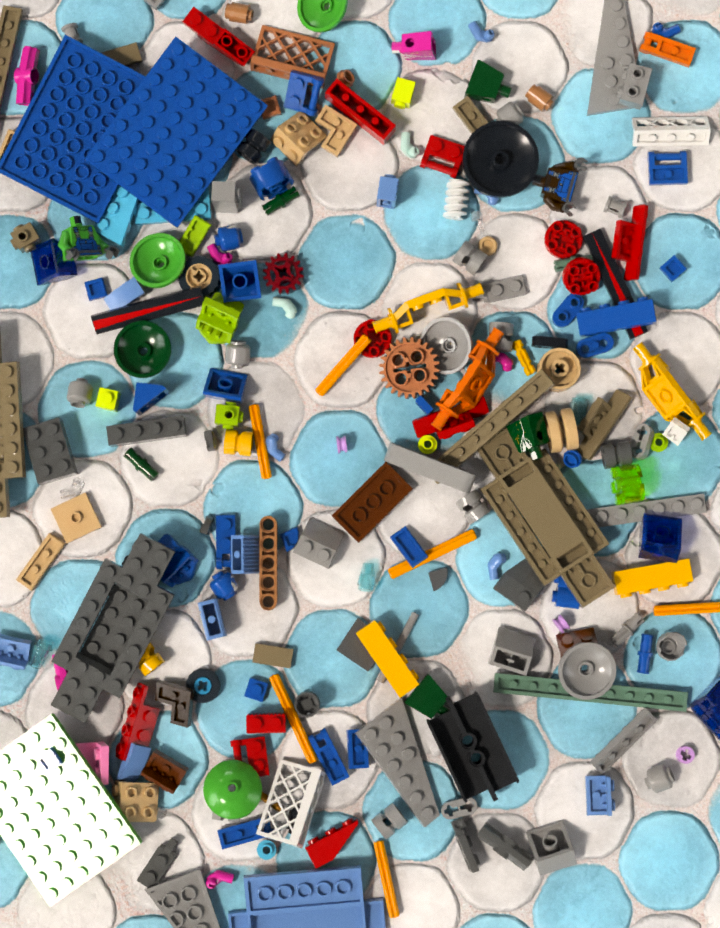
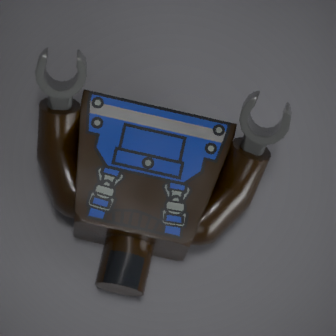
(559, 185)

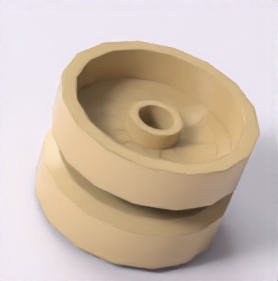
(569, 366)
(561, 430)

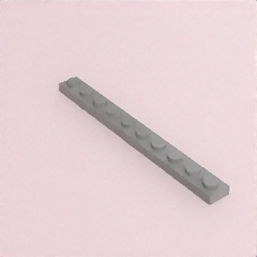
(634, 512)

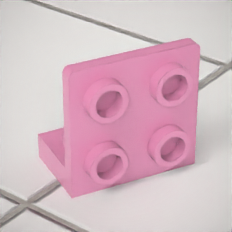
(98, 757)

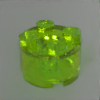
(627, 484)

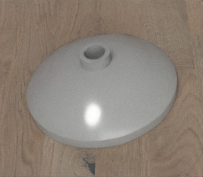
(440, 334)
(595, 679)

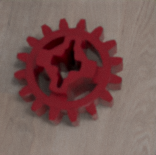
(289, 262)

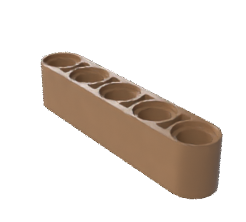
(263, 554)

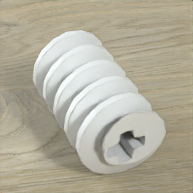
(454, 202)

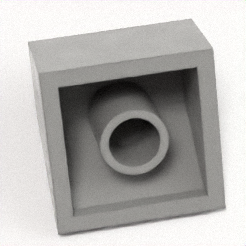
(318, 543)
(551, 847)

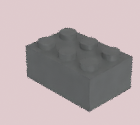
(50, 451)

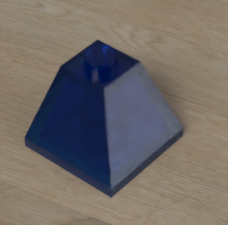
(49, 263)

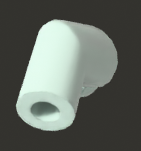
(406, 147)
(287, 305)

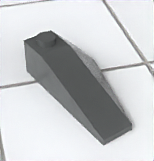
(520, 585)

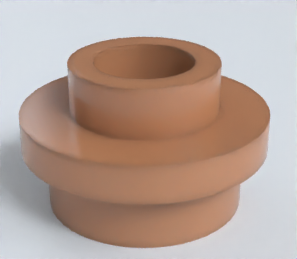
(346, 77)

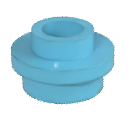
(271, 845)

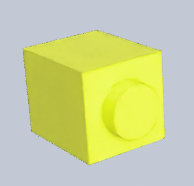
(403, 93)
(108, 399)

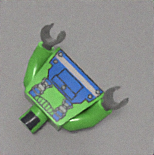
(83, 243)

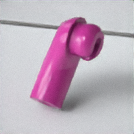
(218, 257)
(505, 361)
(217, 877)

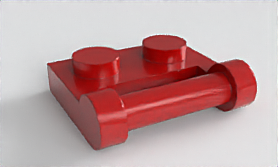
(445, 151)
(255, 752)

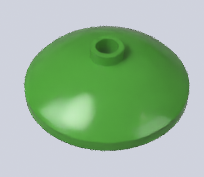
(317, 16)
(153, 251)
(236, 803)

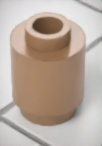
(238, 13)
(540, 98)

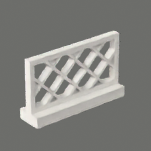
(306, 808)

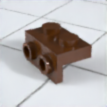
(569, 639)
(164, 771)

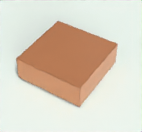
(273, 107)

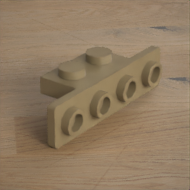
(600, 421)

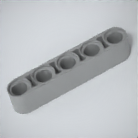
(429, 467)

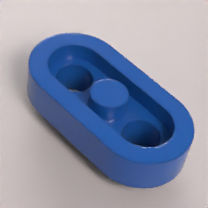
(568, 310)
(594, 346)

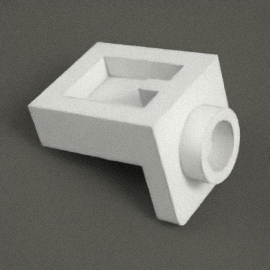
(676, 431)

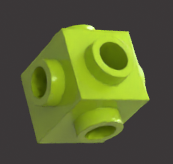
(222, 412)

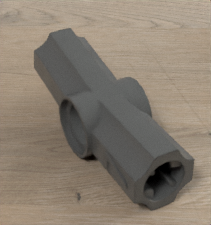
(505, 846)

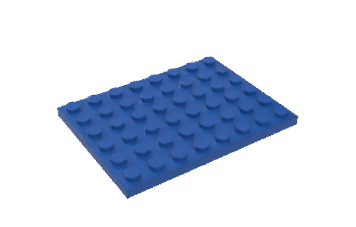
(63, 124)
(176, 132)

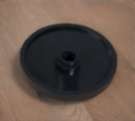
(500, 159)

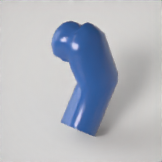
(665, 32)

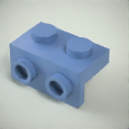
(14, 652)
(598, 795)

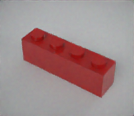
(360, 111)

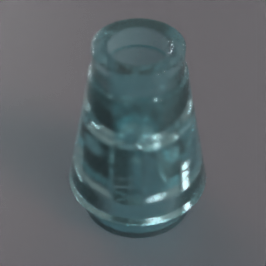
(579, 408)
(367, 578)
(40, 653)

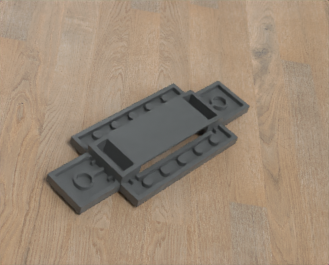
(120, 630)

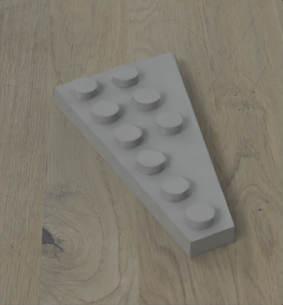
(612, 56)
(395, 750)
(185, 901)

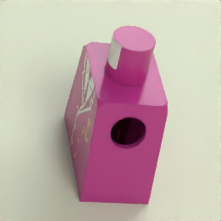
(416, 46)

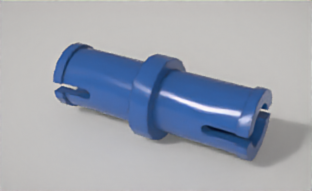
(645, 653)

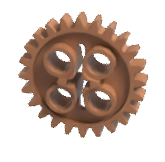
(407, 351)

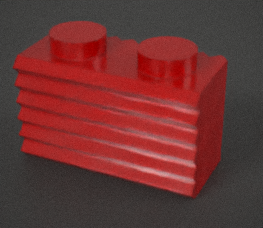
(266, 723)

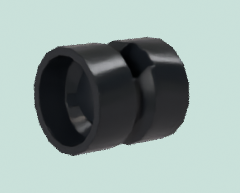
(253, 147)

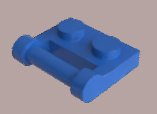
(297, 92)
(667, 173)

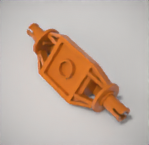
(473, 383)

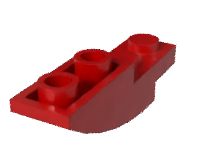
(218, 37)

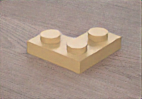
(340, 129)

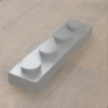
(623, 741)

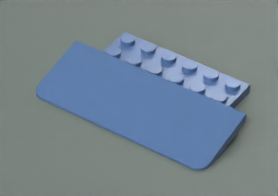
(308, 900)

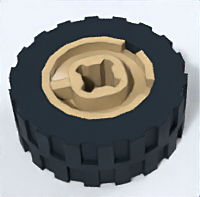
(200, 272)

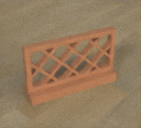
(283, 69)

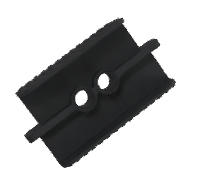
(493, 768)

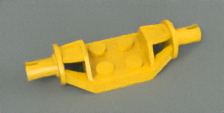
(432, 298)
(667, 394)

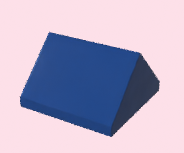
(239, 281)
(225, 385)
(147, 396)

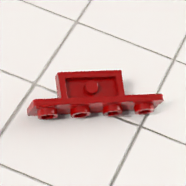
(629, 242)
(453, 425)
(139, 722)

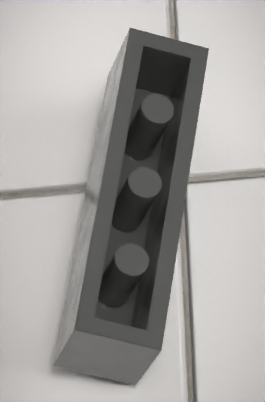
(146, 431)

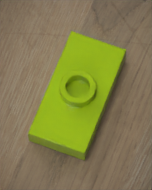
(194, 235)

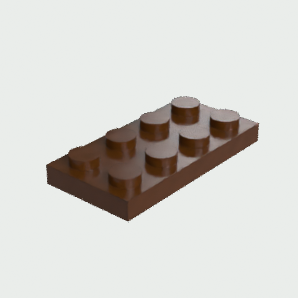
(372, 502)

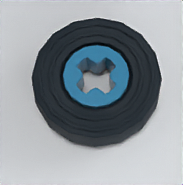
(212, 688)

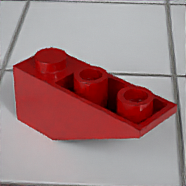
(327, 847)

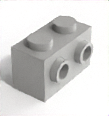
(634, 86)

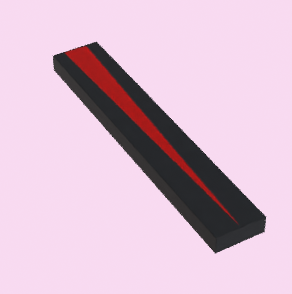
(610, 274)
(148, 309)

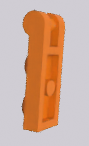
(667, 49)

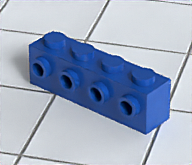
(616, 318)

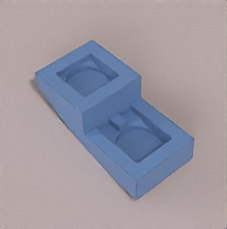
(124, 294)
(134, 763)

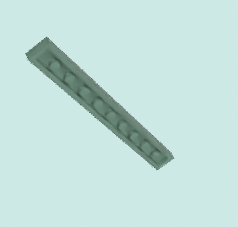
(615, 695)

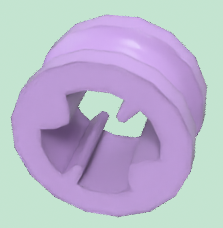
(341, 444)
(561, 624)
(690, 752)

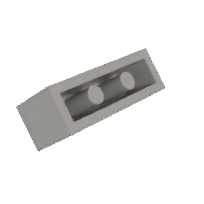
(226, 197)

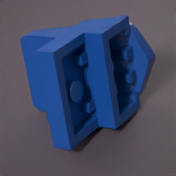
(181, 565)

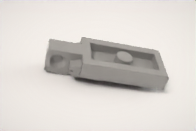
(502, 290)

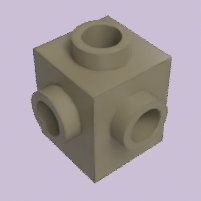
(29, 233)

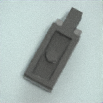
(465, 843)
(158, 864)

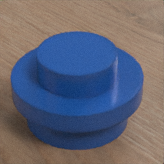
(572, 458)

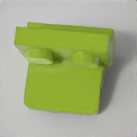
(218, 319)

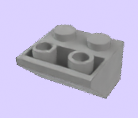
(512, 651)

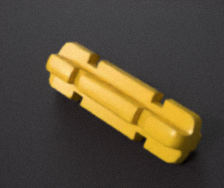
(523, 357)

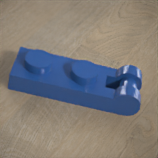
(224, 529)
(329, 757)
(241, 833)

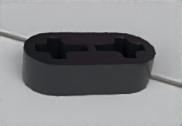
(549, 342)

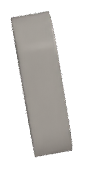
(642, 441)
(460, 812)

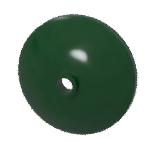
(139, 336)

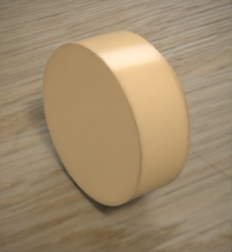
(487, 245)

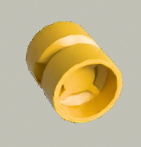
(238, 442)
(150, 660)

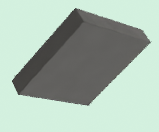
(354, 649)

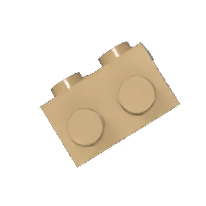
(297, 137)
(136, 800)

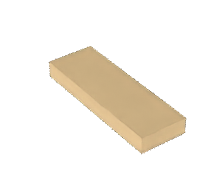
(40, 561)

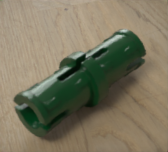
(280, 200)
(141, 464)

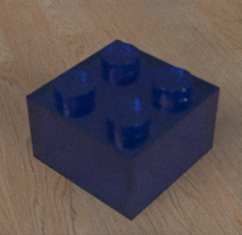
(660, 538)

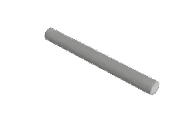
(402, 639)

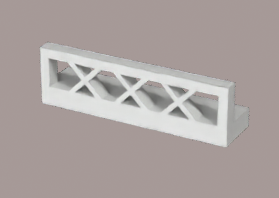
(671, 133)

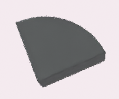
(209, 440)
(205, 528)
(438, 578)

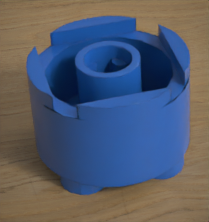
(271, 178)

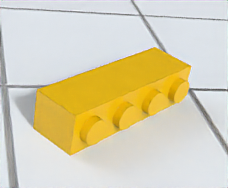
(652, 576)
(387, 658)

